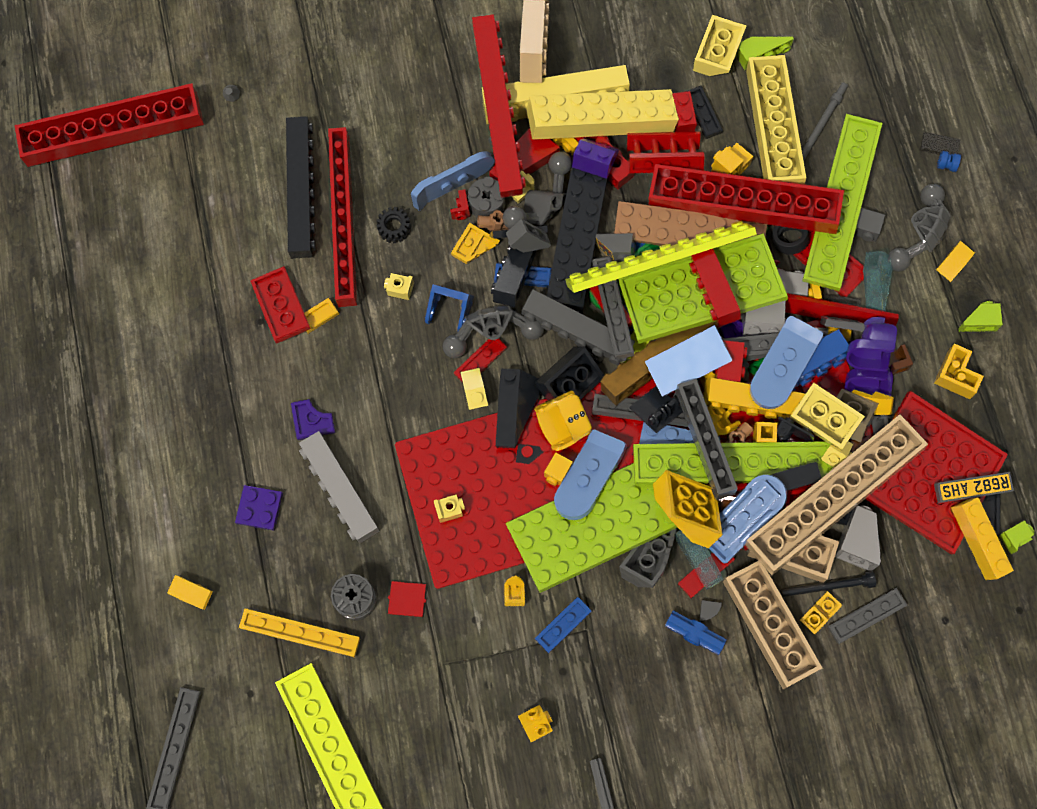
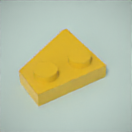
(473, 244)

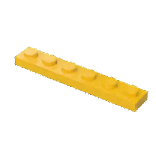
(299, 633)

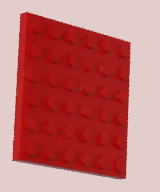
(950, 455)

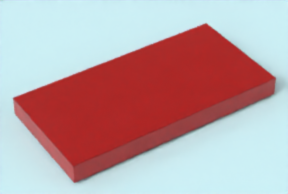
(853, 273)
(280, 304)

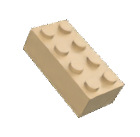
(814, 560)

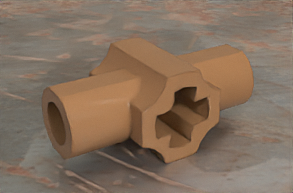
(491, 222)
(743, 432)

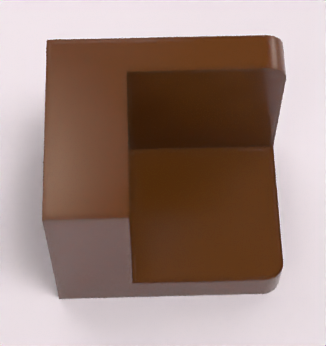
(900, 360)

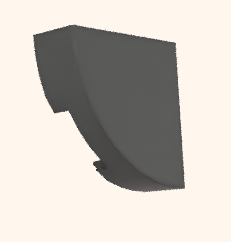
(709, 610)

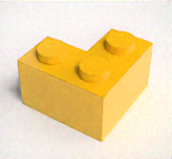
(732, 160)
(954, 374)

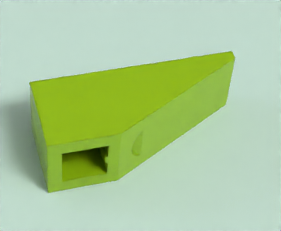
(762, 47)

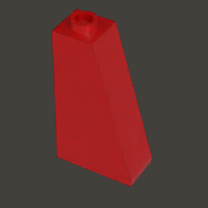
(533, 153)

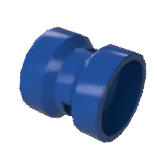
(948, 161)

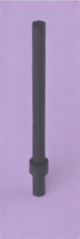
(834, 101)

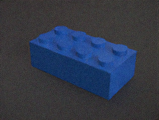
(829, 353)

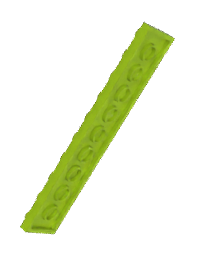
(848, 173)
(744, 459)

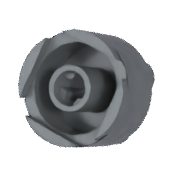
(485, 197)

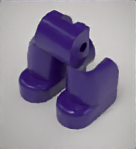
(871, 358)

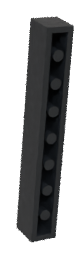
(299, 187)

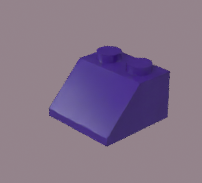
(594, 157)

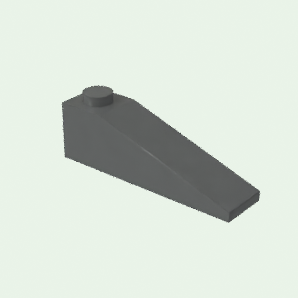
(648, 561)

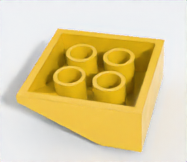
(689, 507)

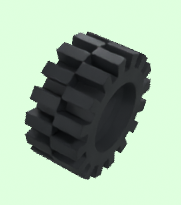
(390, 215)

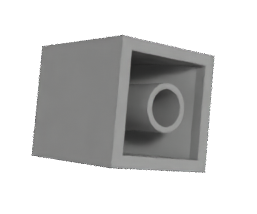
(765, 319)
(860, 540)

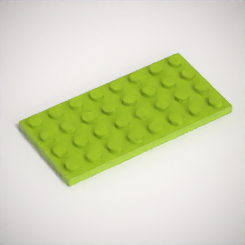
(669, 300)
(564, 548)

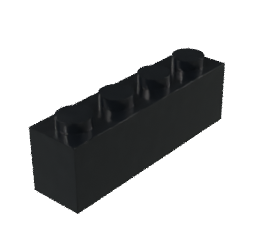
(512, 276)

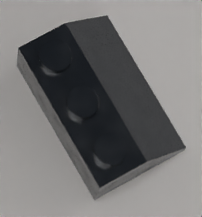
(573, 372)

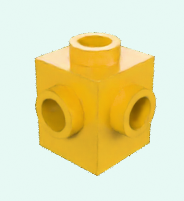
(536, 723)

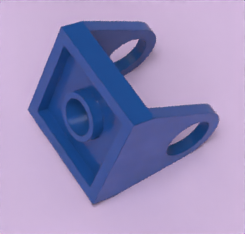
(435, 294)

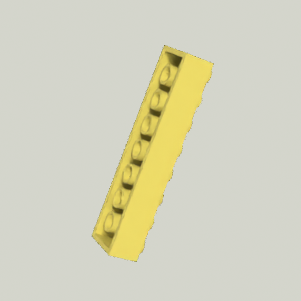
(593, 81)
(601, 114)
(775, 119)

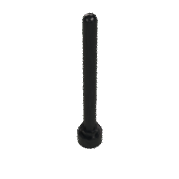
(867, 580)

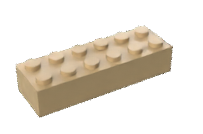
(534, 40)
(772, 624)

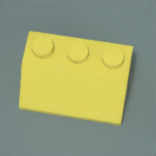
(718, 46)
(826, 416)

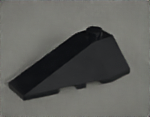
(515, 405)

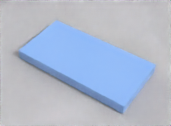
(689, 360)

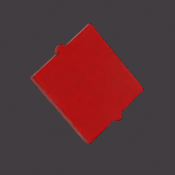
(407, 599)

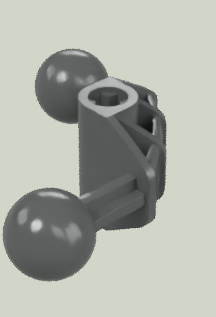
(542, 204)
(929, 224)
(491, 324)

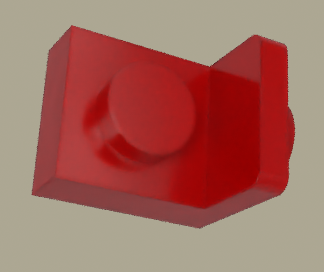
(462, 209)

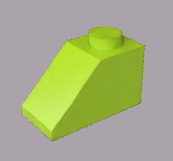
(984, 318)

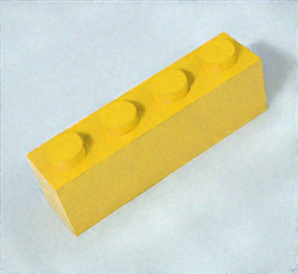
(982, 539)

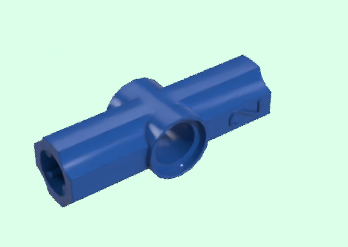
(695, 633)

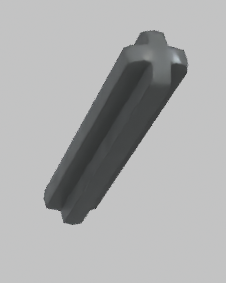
(601, 784)

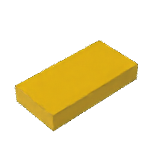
(320, 314)

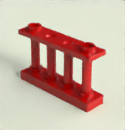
(671, 141)

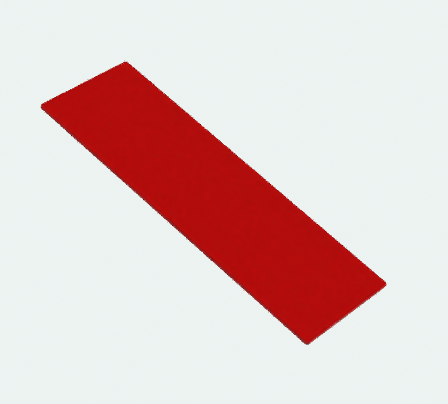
(498, 490)

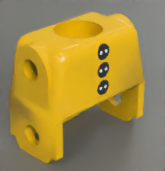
(563, 420)

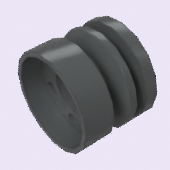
(361, 605)

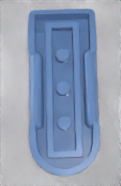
(451, 179)
(784, 363)
(588, 475)
(748, 514)

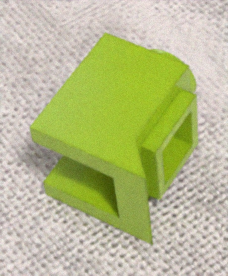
(1017, 536)

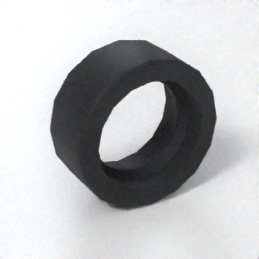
(790, 248)

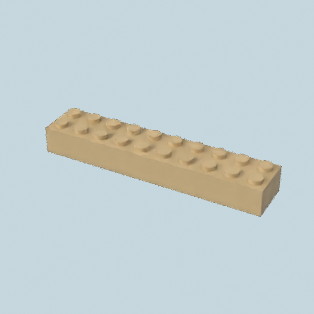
(835, 494)

